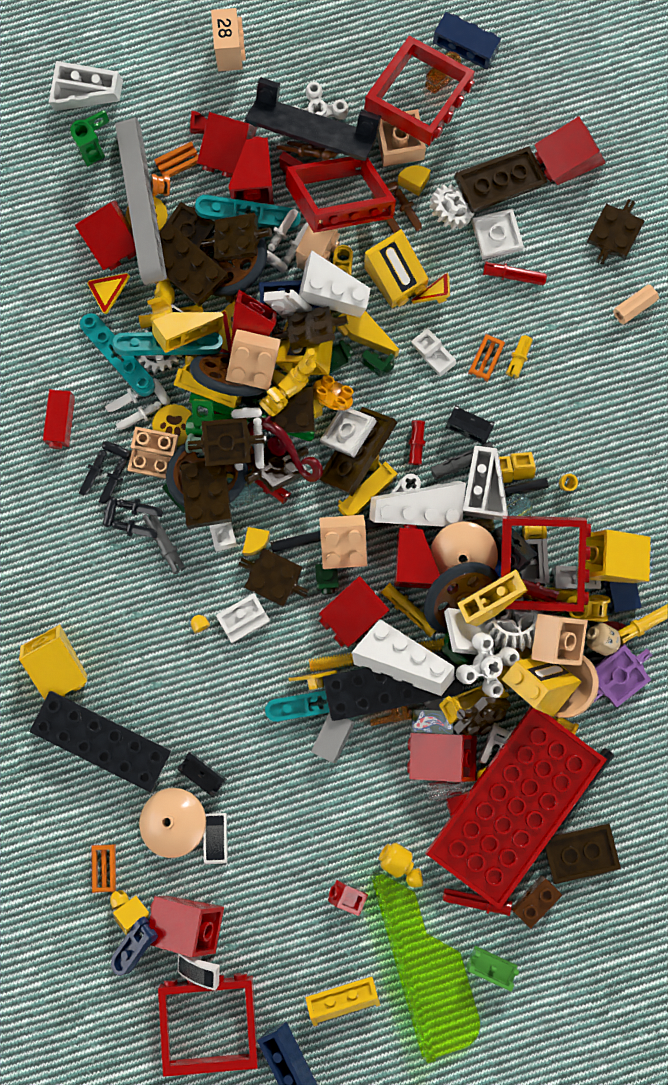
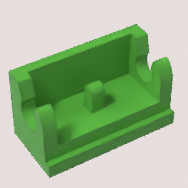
(492, 968)

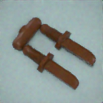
(308, 150)
(405, 206)

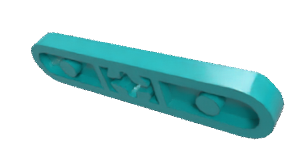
(220, 207)
(145, 344)
(130, 368)
(295, 707)

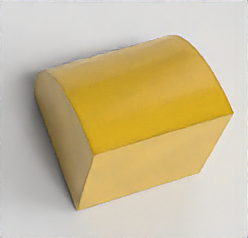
(414, 178)
(255, 541)
(129, 914)

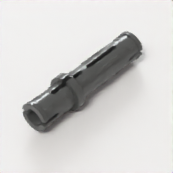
(454, 464)
(168, 551)

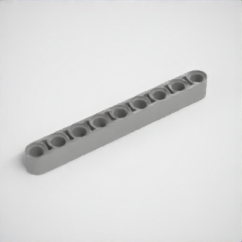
(140, 201)

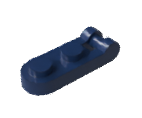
(133, 947)

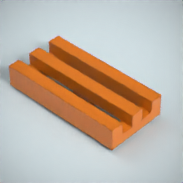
(175, 157)
(480, 373)
(104, 848)

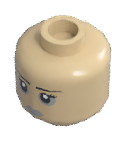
(603, 639)

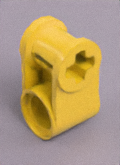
(594, 611)

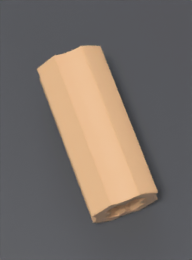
(636, 304)

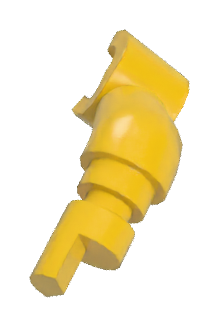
(163, 299)
(290, 385)

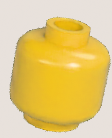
(396, 860)

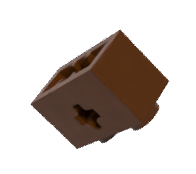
(536, 901)

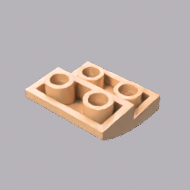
(151, 452)

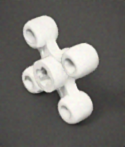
(319, 107)
(487, 665)

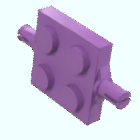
(621, 675)

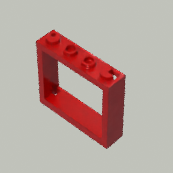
(403, 120)
(345, 214)
(583, 555)
(215, 1063)

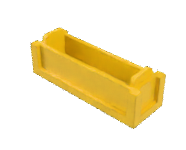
(186, 381)
(369, 488)
(464, 701)
(342, 1000)

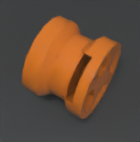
(160, 184)

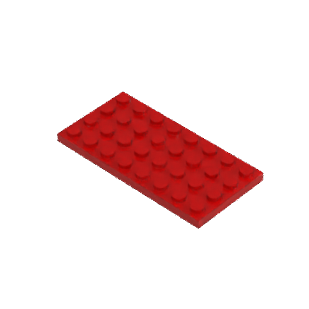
(515, 806)

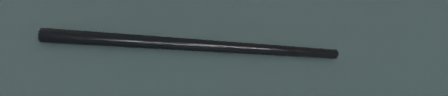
(315, 537)

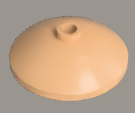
(466, 540)
(585, 693)
(186, 825)

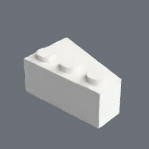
(83, 86)
(330, 286)
(485, 486)

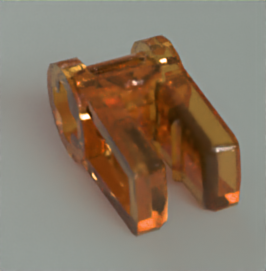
(437, 80)
(393, 717)

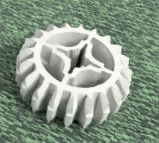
(509, 628)

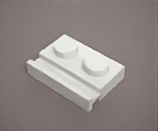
(286, 303)
(243, 618)

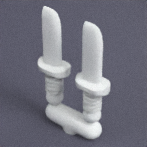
(281, 233)
(141, 414)
(258, 448)

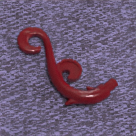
(287, 445)

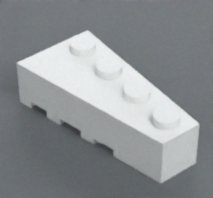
(421, 506)
(399, 656)

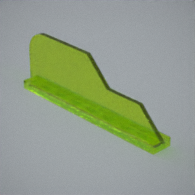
(429, 974)

